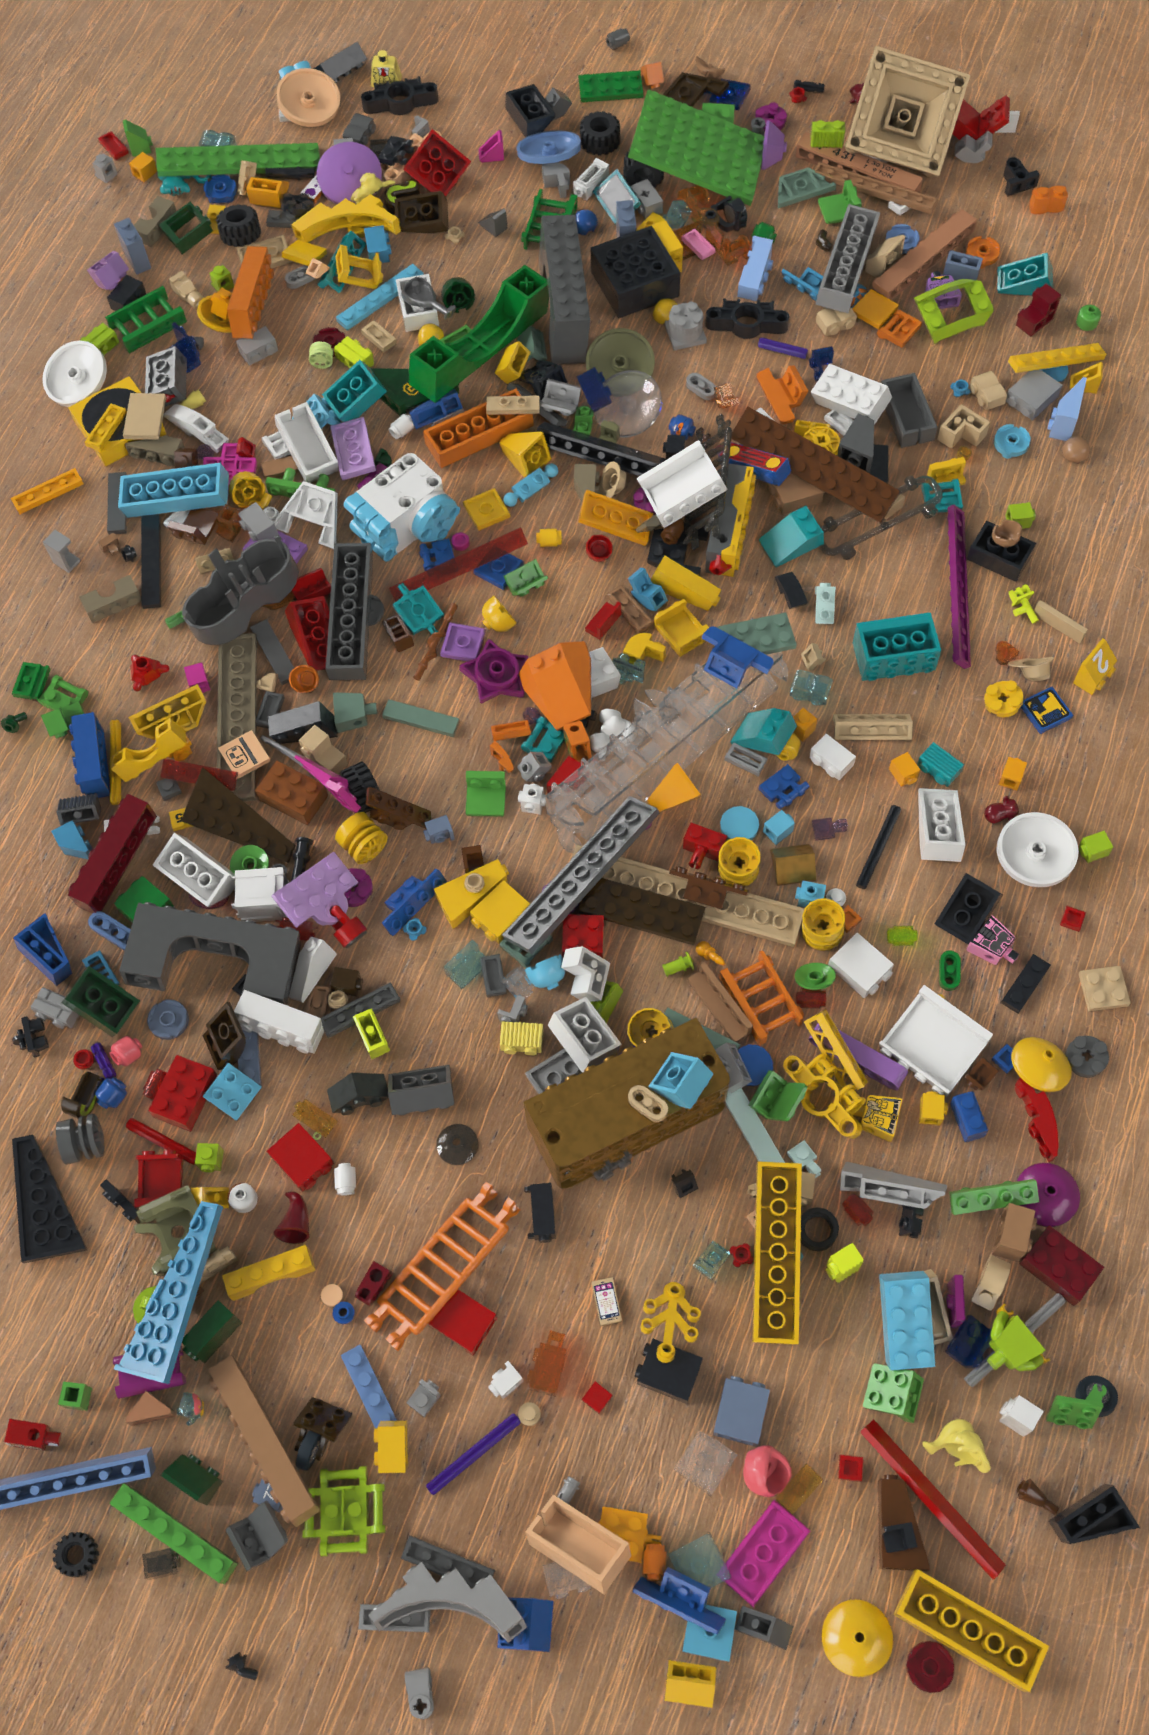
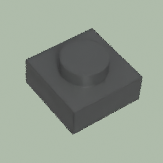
(168, 788)

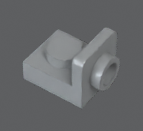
(424, 1397)

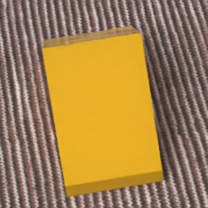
(1093, 375)

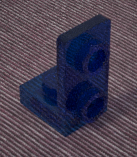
(820, 357)

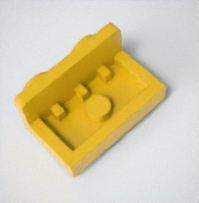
(948, 470)

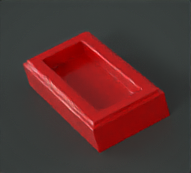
(113, 145)

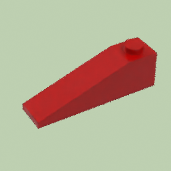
(310, 628)

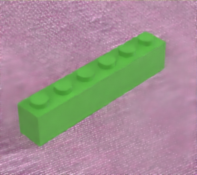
(174, 1533)

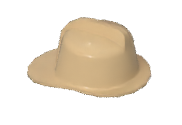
(612, 480)
(1034, 668)

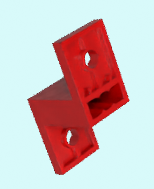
(976, 124)

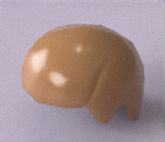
(1076, 449)
(1007, 533)

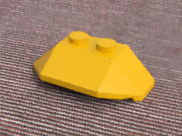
(183, 708)

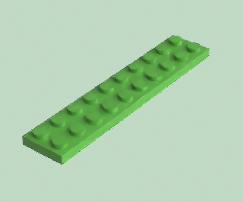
(227, 159)

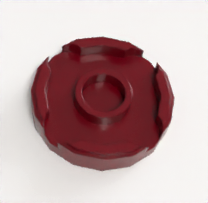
(329, 335)
(930, 1667)

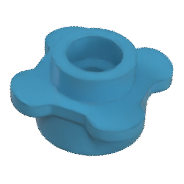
(960, 388)
(414, 923)

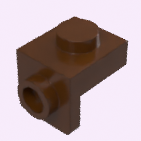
(981, 1074)

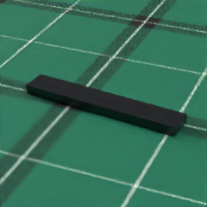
(150, 561)

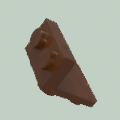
(196, 526)

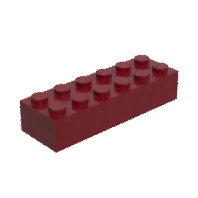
(112, 854)

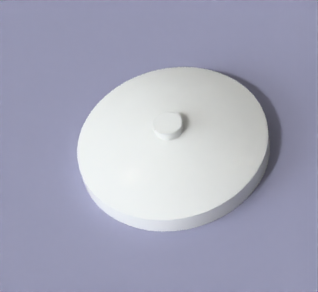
(74, 373)
(1037, 849)

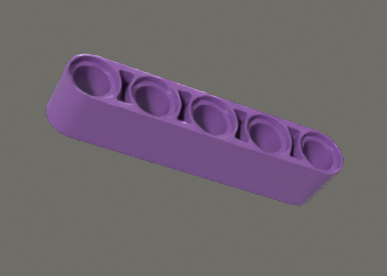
(870, 1061)

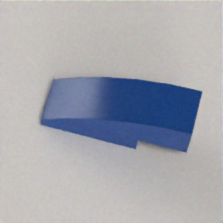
(431, 412)

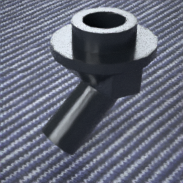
(237, 1664)

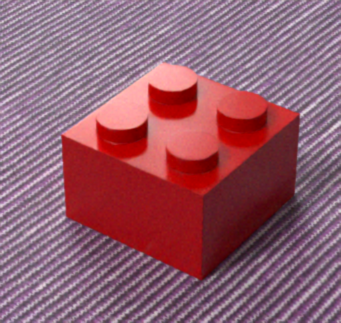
(583, 931)

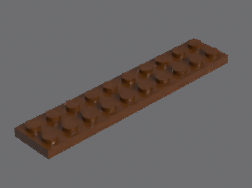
(817, 465)

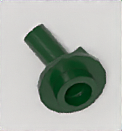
(10, 723)

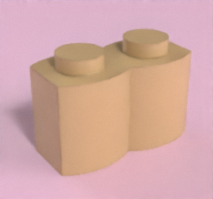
(833, 321)
(988, 390)

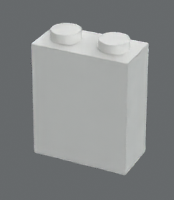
(861, 965)

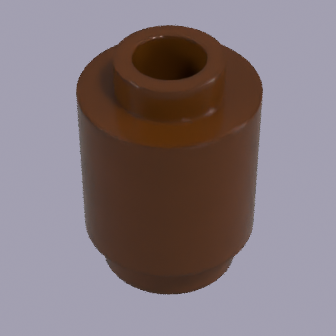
(673, 532)

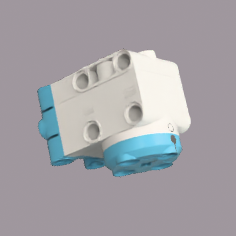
(400, 507)

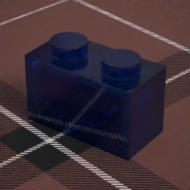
(594, 389)

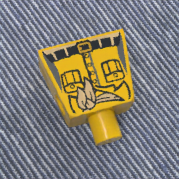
(880, 1116)

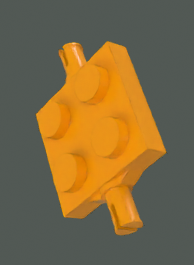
(630, 1527)

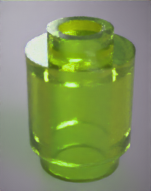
(902, 935)

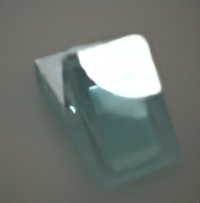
(711, 1260)

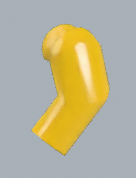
(264, 502)

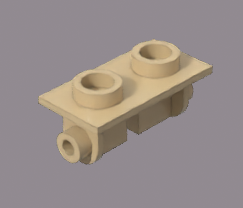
(247, 170)
(204, 563)

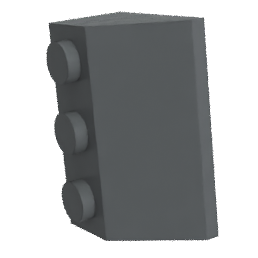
(420, 1090)

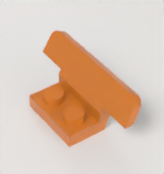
(783, 392)

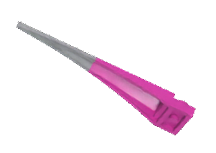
(333, 782)

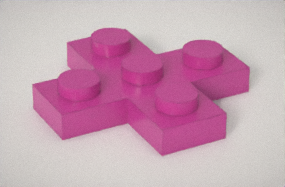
(231, 461)

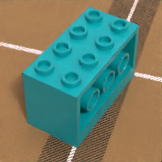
(896, 646)

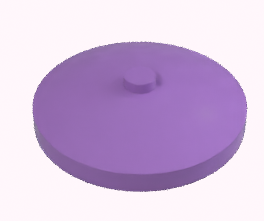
(342, 169)

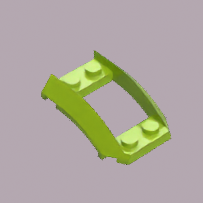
(933, 318)

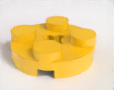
(1003, 688)

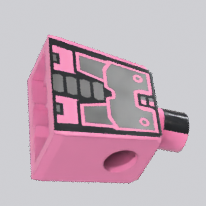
(993, 943)

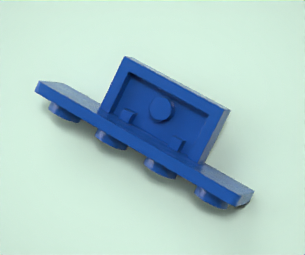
(410, 899)
(682, 1597)

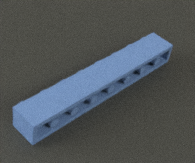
(76, 1478)

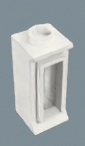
(590, 179)

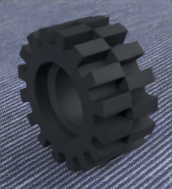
(63, 1548)

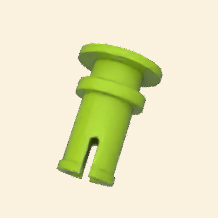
(678, 965)

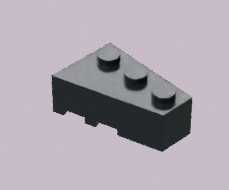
(1094, 1516)

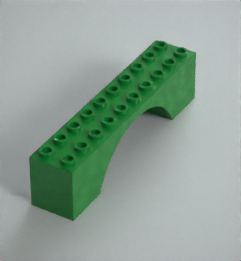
(441, 366)

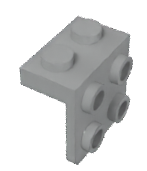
(561, 397)

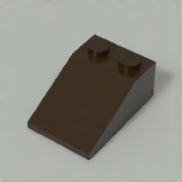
(423, 213)

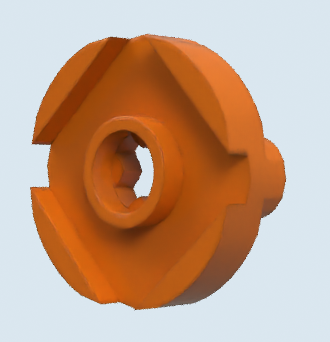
(989, 245)

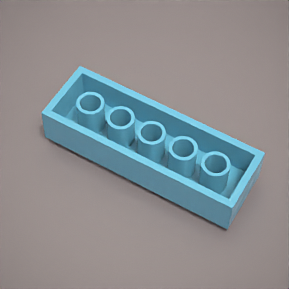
(173, 490)

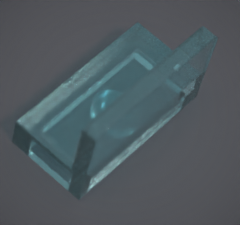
(464, 965)

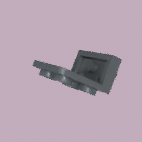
(257, 1536)

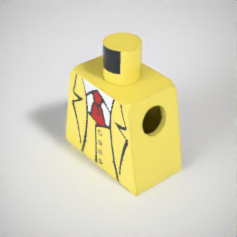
(385, 69)

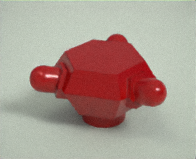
(145, 671)

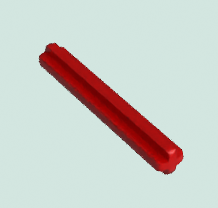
(160, 1140)

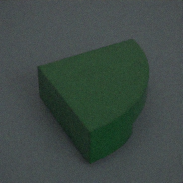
(383, 458)

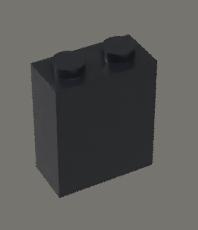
(671, 1378)

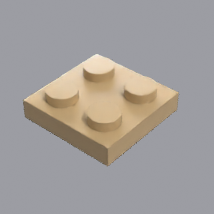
(1104, 988)

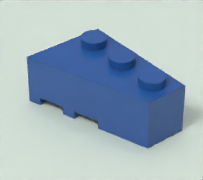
(43, 949)

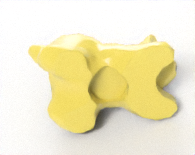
(369, 185)

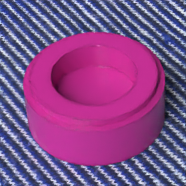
(460, 541)

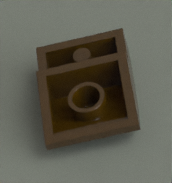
(224, 1037)

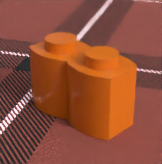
(1048, 199)

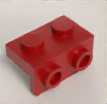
(311, 585)

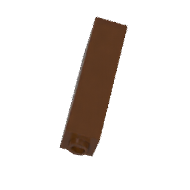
(896, 1509)

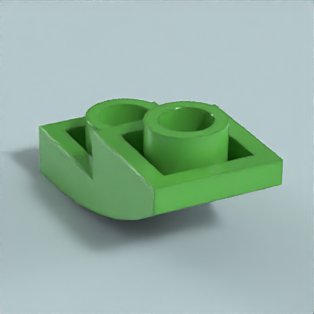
(584, 420)

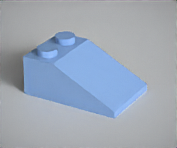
(1067, 413)

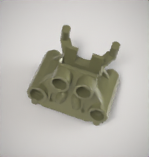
(169, 1211)

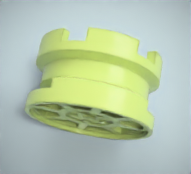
(321, 353)

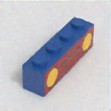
(766, 466)

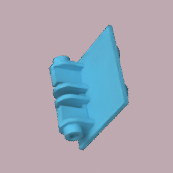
(232, 1091)

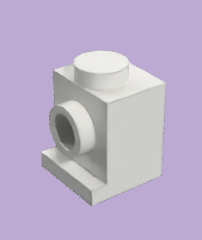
(505, 1381)

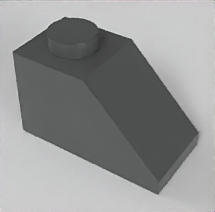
(764, 1627)

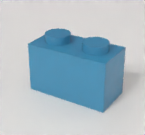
(377, 242)

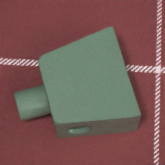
(351, 711)

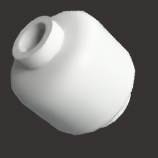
(242, 1197)

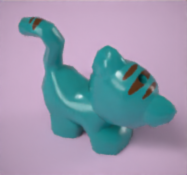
(176, 185)

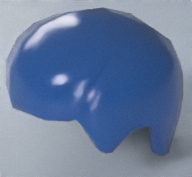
(586, 221)

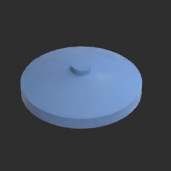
(549, 147)

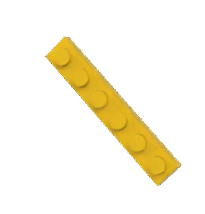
(1057, 357)

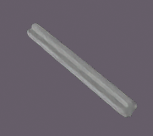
(1032, 1324)

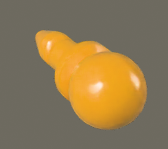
(705, 950)

